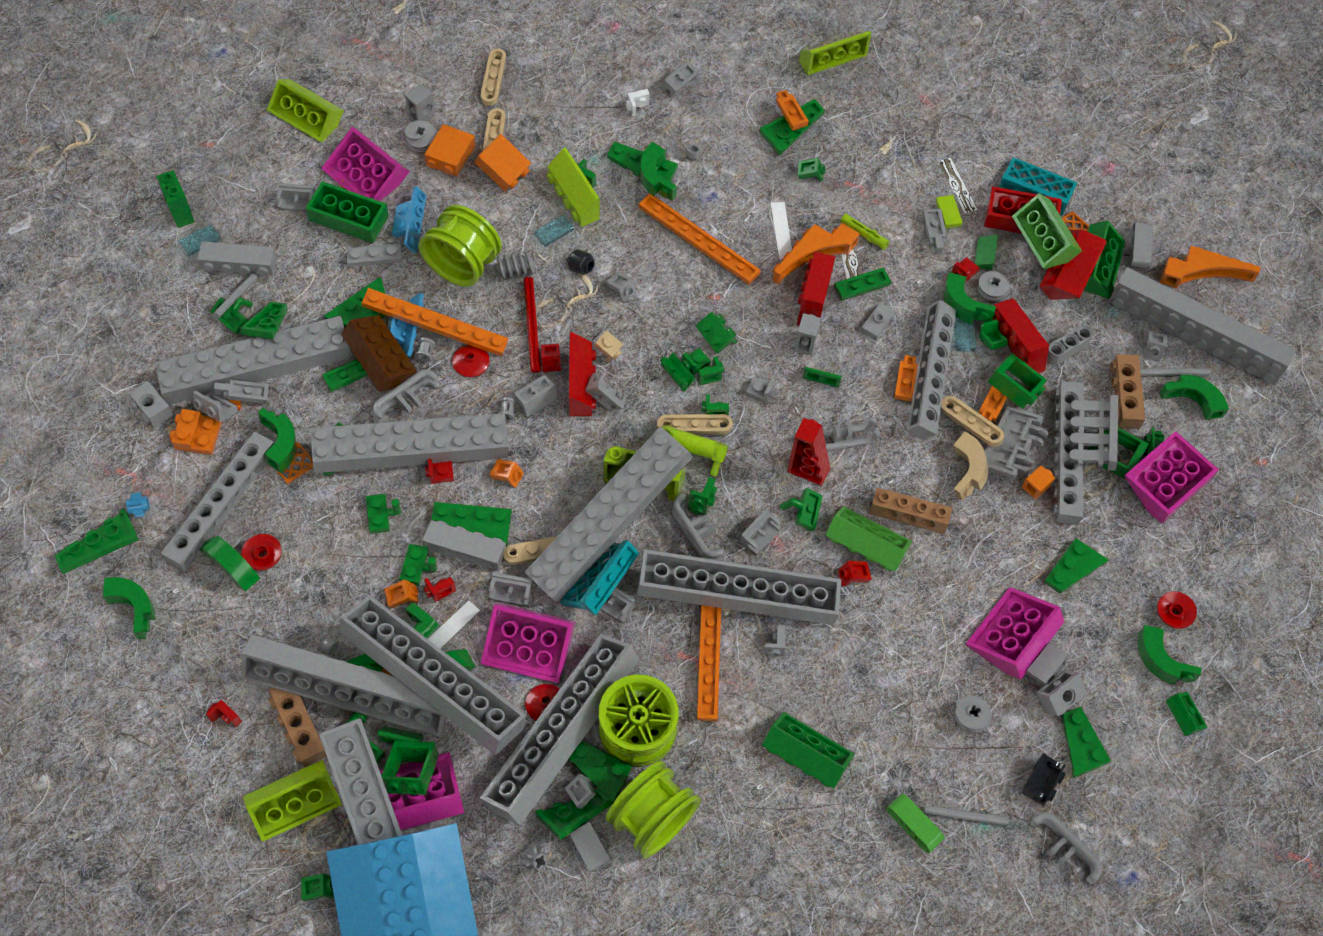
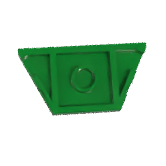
(353, 308)

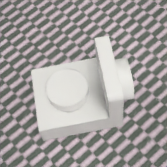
(637, 99)

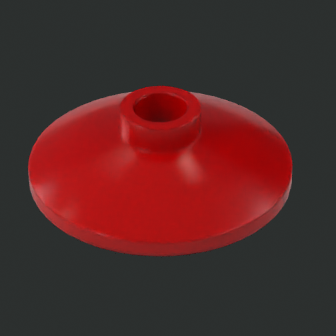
(470, 367)
(262, 544)
(1182, 605)
(534, 699)

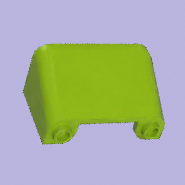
(617, 457)

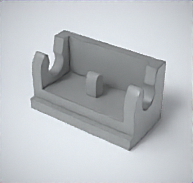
(679, 78)
(294, 196)
(604, 393)
(536, 395)
(760, 532)
(510, 589)
(618, 605)
(1047, 665)
(591, 847)

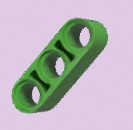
(915, 823)

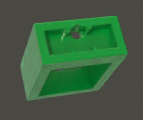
(175, 198)
(1011, 388)
(1132, 443)
(402, 751)

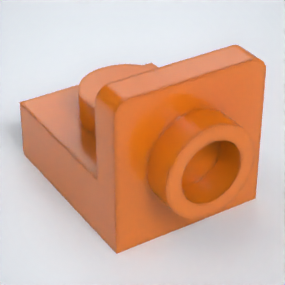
(507, 471)
(401, 593)

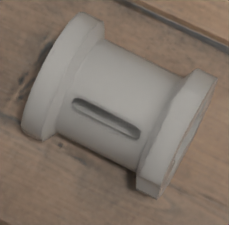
(424, 349)
(504, 406)

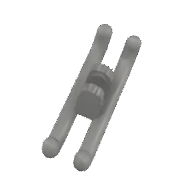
(403, 391)
(842, 435)
(689, 529)
(1072, 842)

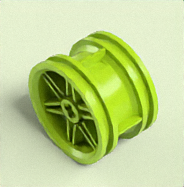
(460, 245)
(618, 742)
(653, 809)

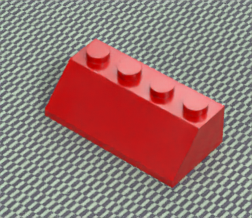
(1004, 204)
(1070, 279)
(580, 372)

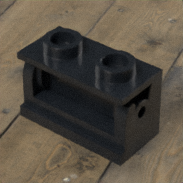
(1043, 780)

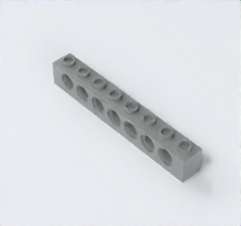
(931, 370)
(1064, 512)
(183, 557)

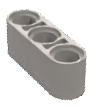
(1141, 245)
(1073, 339)

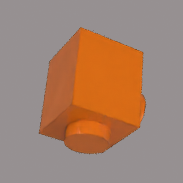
(1038, 482)

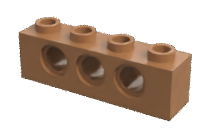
(1130, 366)
(910, 510)
(313, 750)

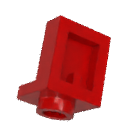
(965, 268)
(550, 357)
(439, 472)
(854, 572)
(440, 590)
(223, 711)

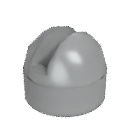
(693, 151)
(329, 645)

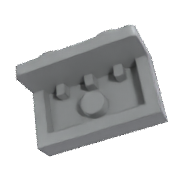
(213, 405)

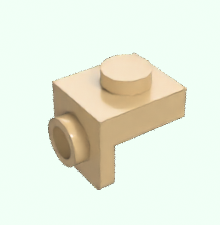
(609, 345)

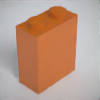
(450, 150)
(503, 163)

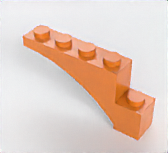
(816, 239)
(1205, 264)

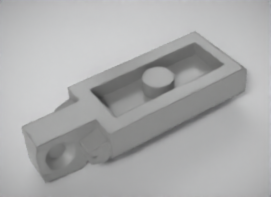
(935, 229)
(242, 391)

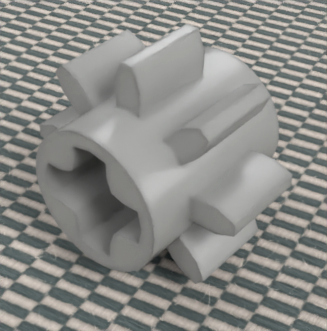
(534, 858)

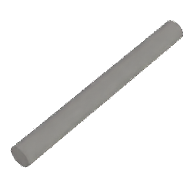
(236, 294)
(1174, 371)
(973, 816)

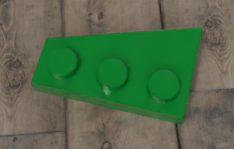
(567, 817)

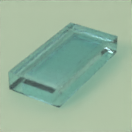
(554, 230)
(192, 243)
(964, 336)

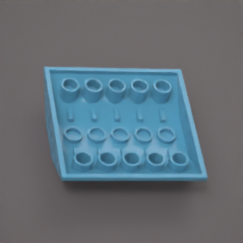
(403, 886)

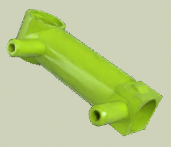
(700, 446)

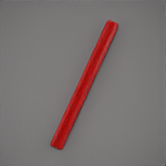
(532, 325)

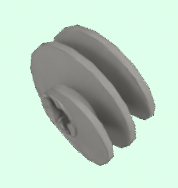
(419, 135)
(993, 286)
(976, 706)

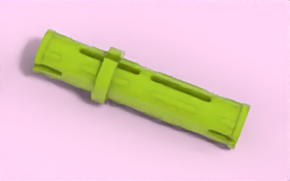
(867, 233)

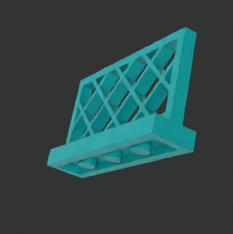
(1021, 184)
(603, 584)

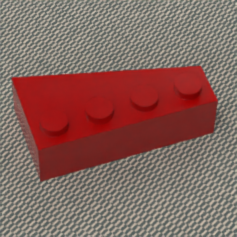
(816, 286)
(1022, 335)
(809, 453)

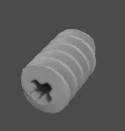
(516, 265)

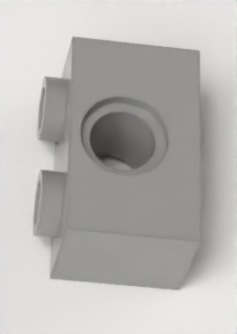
(420, 104)
(807, 334)
(145, 395)
(1061, 692)

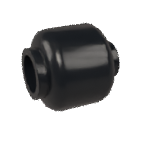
(580, 262)

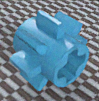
(137, 504)

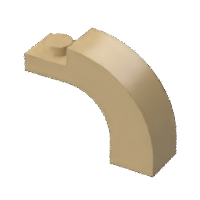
(973, 452)

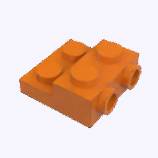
(195, 432)

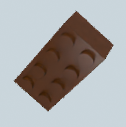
(378, 352)

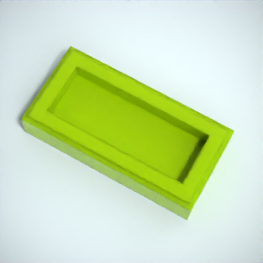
(949, 211)

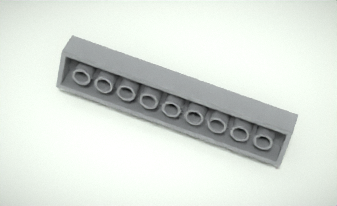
(1202, 326)
(253, 359)
(409, 443)
(608, 514)
(739, 587)
(432, 674)
(338, 684)
(558, 730)

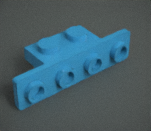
(409, 219)
(403, 331)

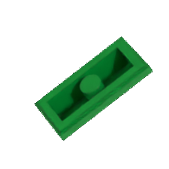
(986, 251)
(822, 377)
(1186, 713)
(390, 734)

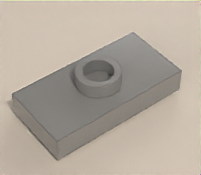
(878, 320)

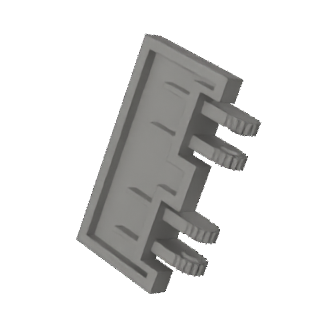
(1017, 440)

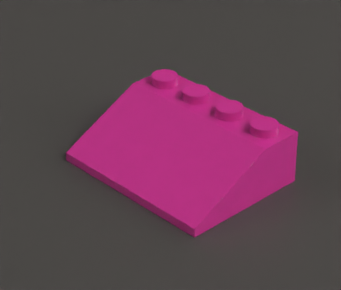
(364, 167)
(1170, 476)
(1016, 631)
(527, 642)
(441, 798)

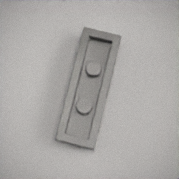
(374, 255)

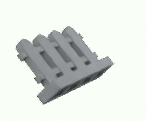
(1095, 423)

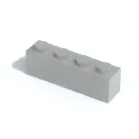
(237, 258)
(464, 545)

